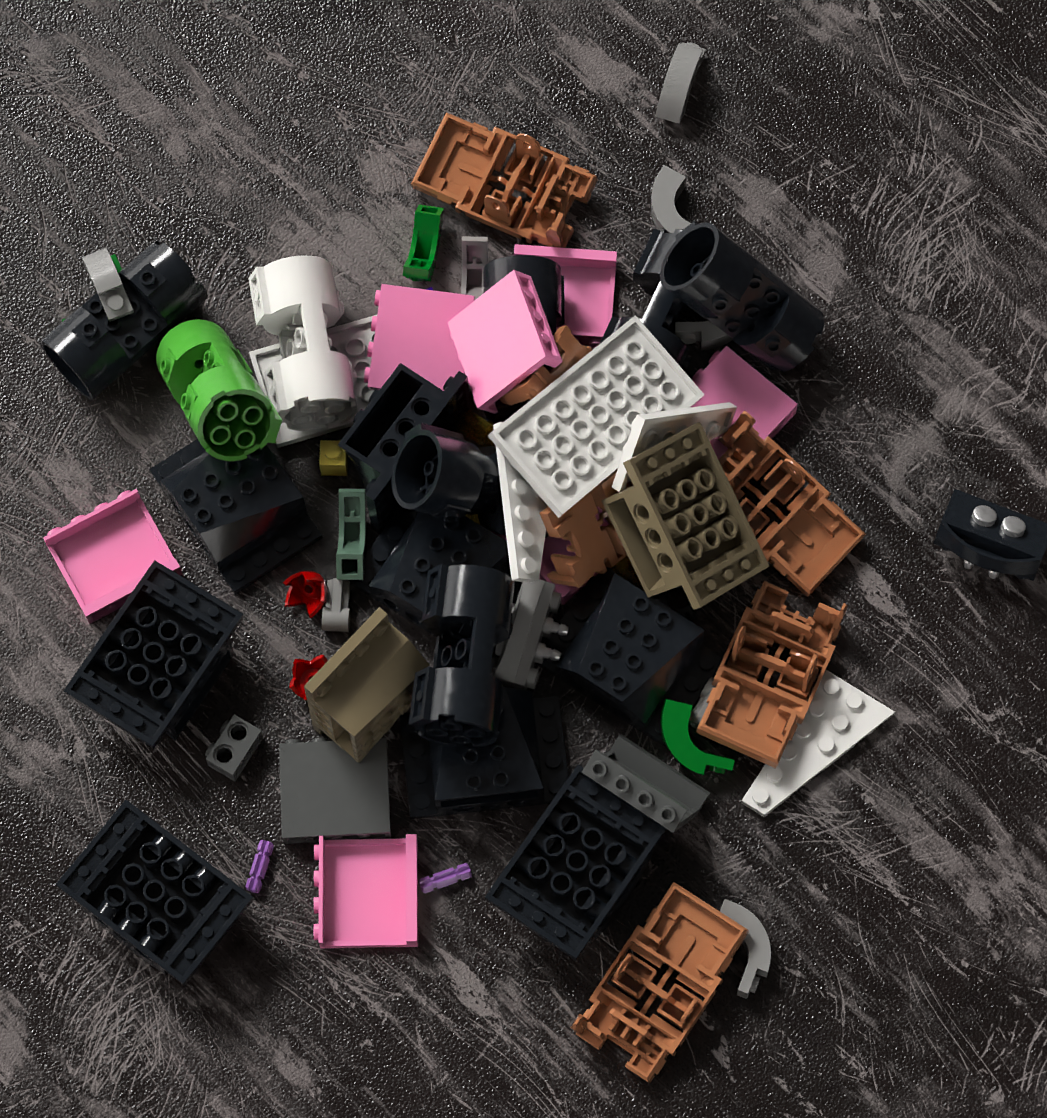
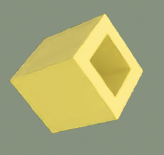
(332, 459)

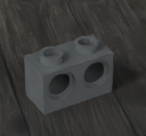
(240, 750)

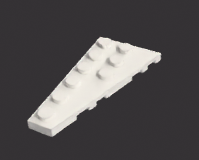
(658, 426)
(522, 521)
(831, 727)

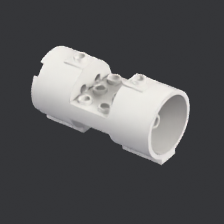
(298, 303)

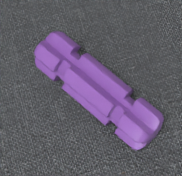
(259, 866)
(445, 878)

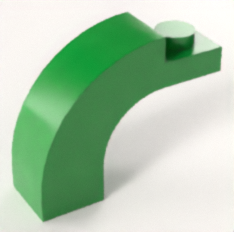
(424, 243)
(674, 730)

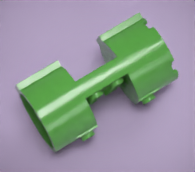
(216, 390)

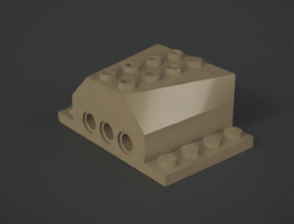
(684, 521)
(364, 686)

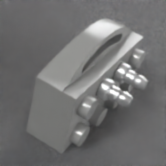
(529, 624)

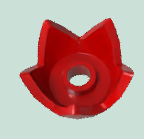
(306, 589)
(303, 671)

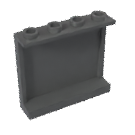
(647, 783)
(332, 793)

